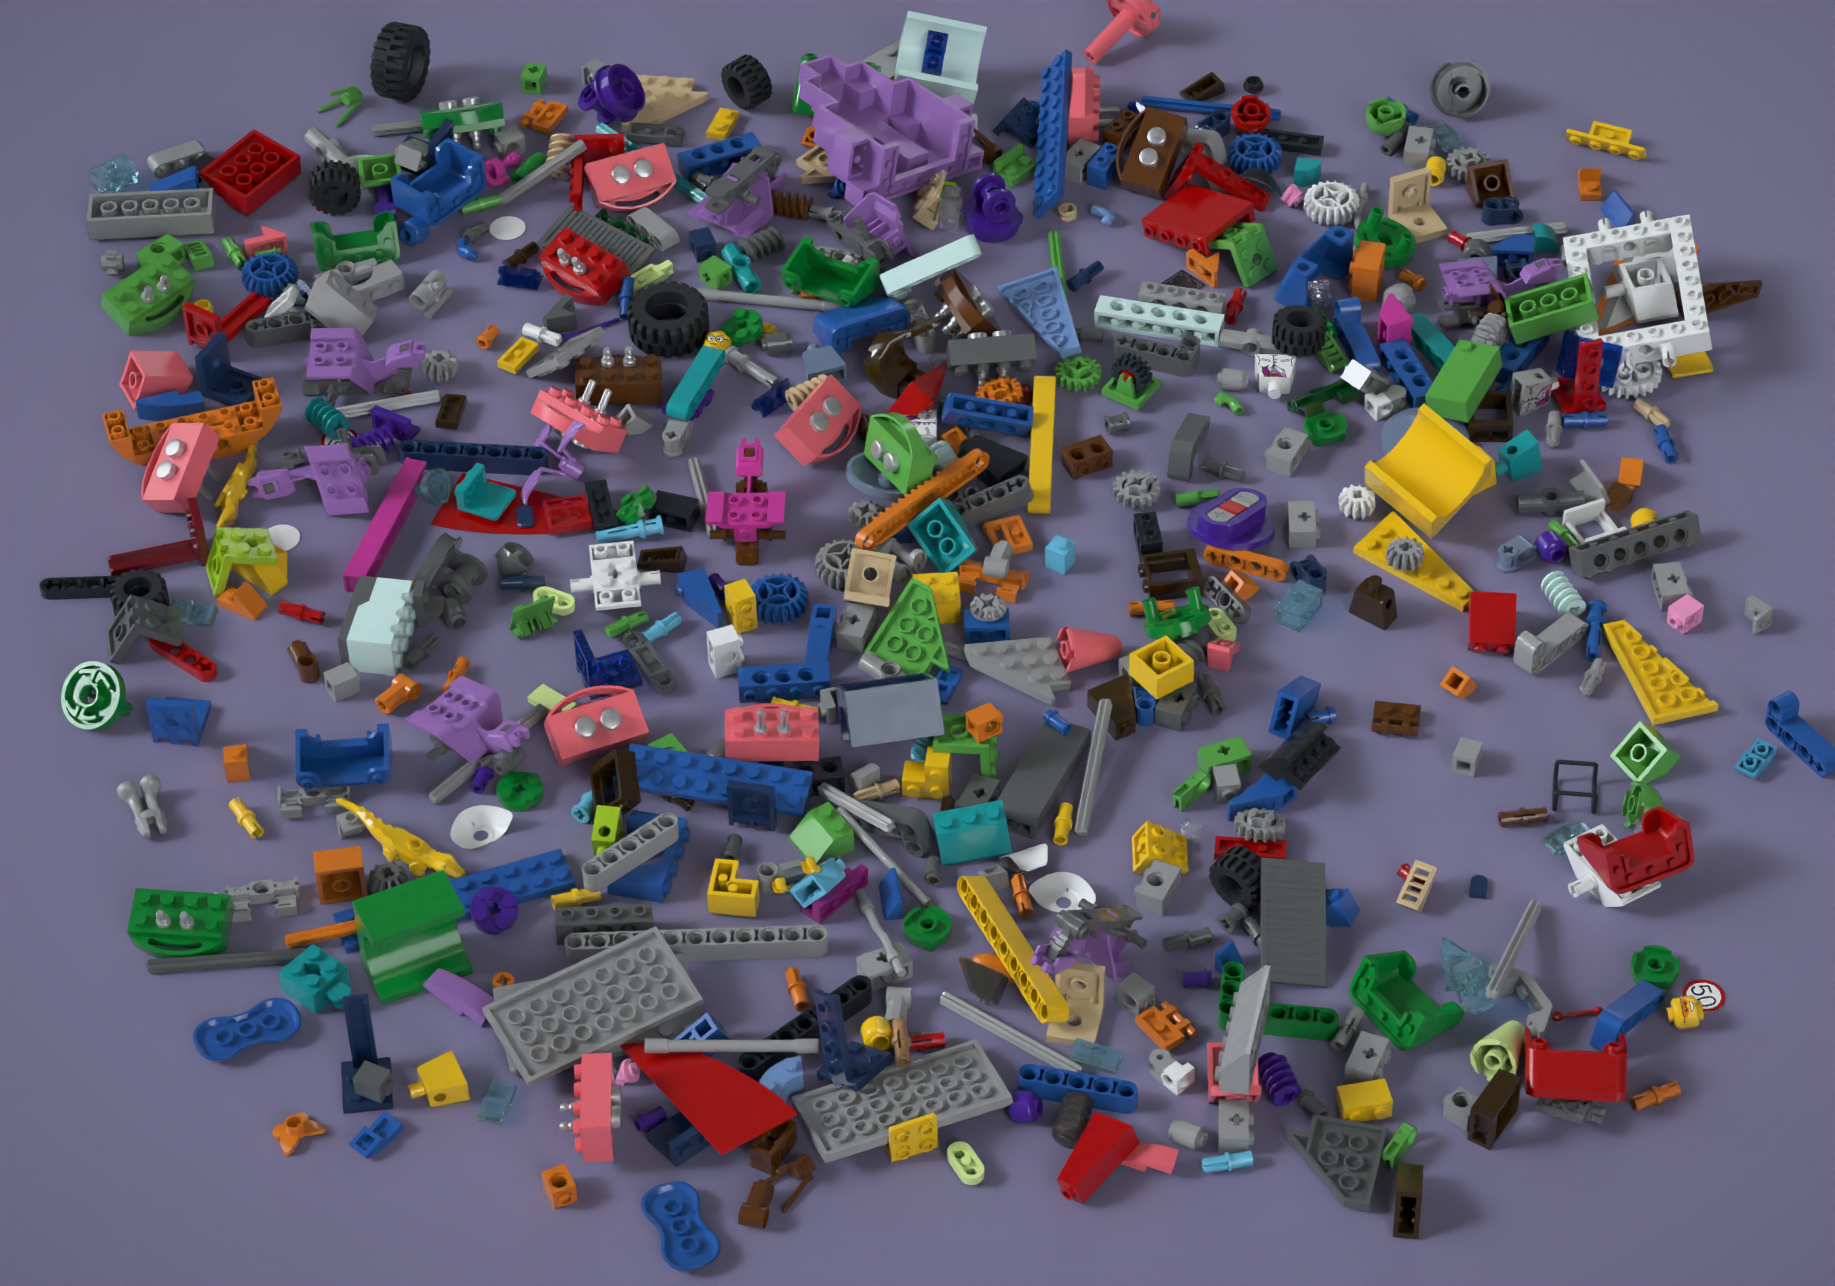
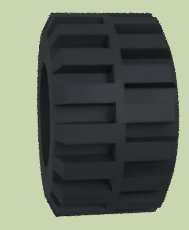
(746, 82)
(334, 175)
(1299, 330)
(140, 584)
(1238, 877)

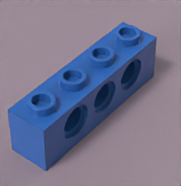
(717, 156)
(1519, 356)
(1406, 370)
(987, 414)
(783, 681)

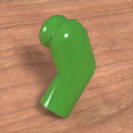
(1230, 400)

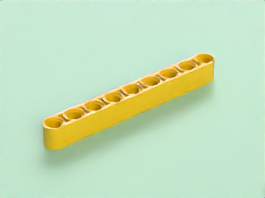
(1042, 444)
(1012, 949)

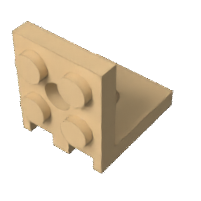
(1414, 206)
(867, 592)
(1084, 1001)

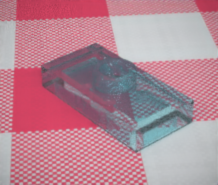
(1096, 1056)

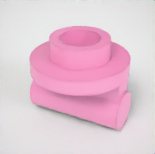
(1293, 196)
(628, 1072)

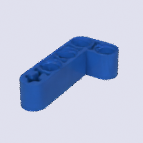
(1353, 334)
(1798, 735)
(1626, 1013)

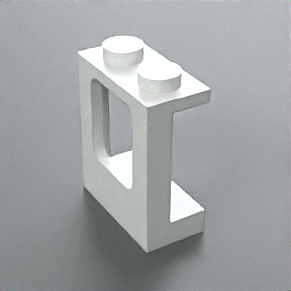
(1587, 512)

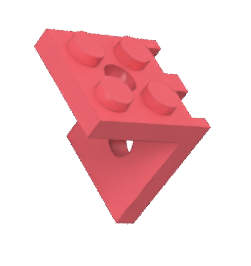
(1214, 1095)

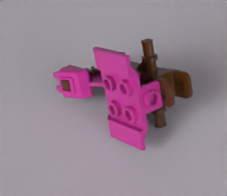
(749, 510)

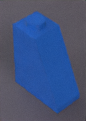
(181, 180)
(1292, 705)

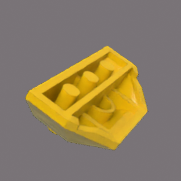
(266, 577)

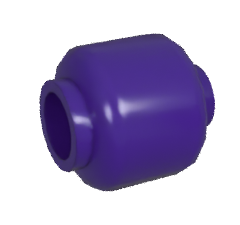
(1551, 546)
(1025, 1107)

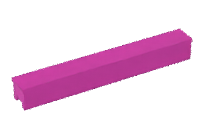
(385, 524)

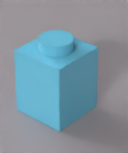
(1060, 554)

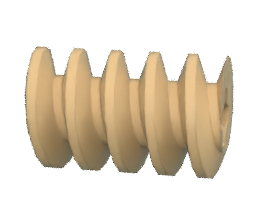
(559, 143)
(798, 394)

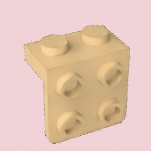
(929, 202)

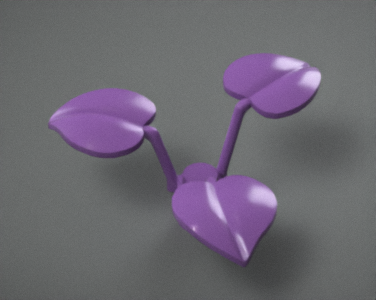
(568, 465)

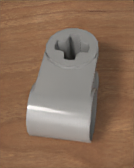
(675, 437)

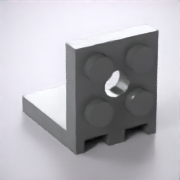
(142, 618)

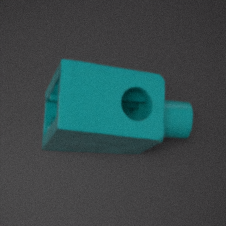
(1519, 457)

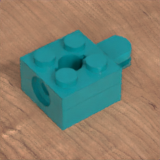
(315, 980)

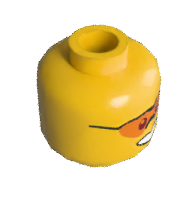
(1685, 1012)

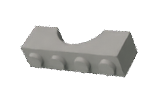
(384, 281)

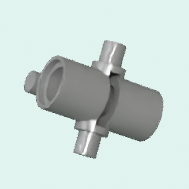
(430, 293)

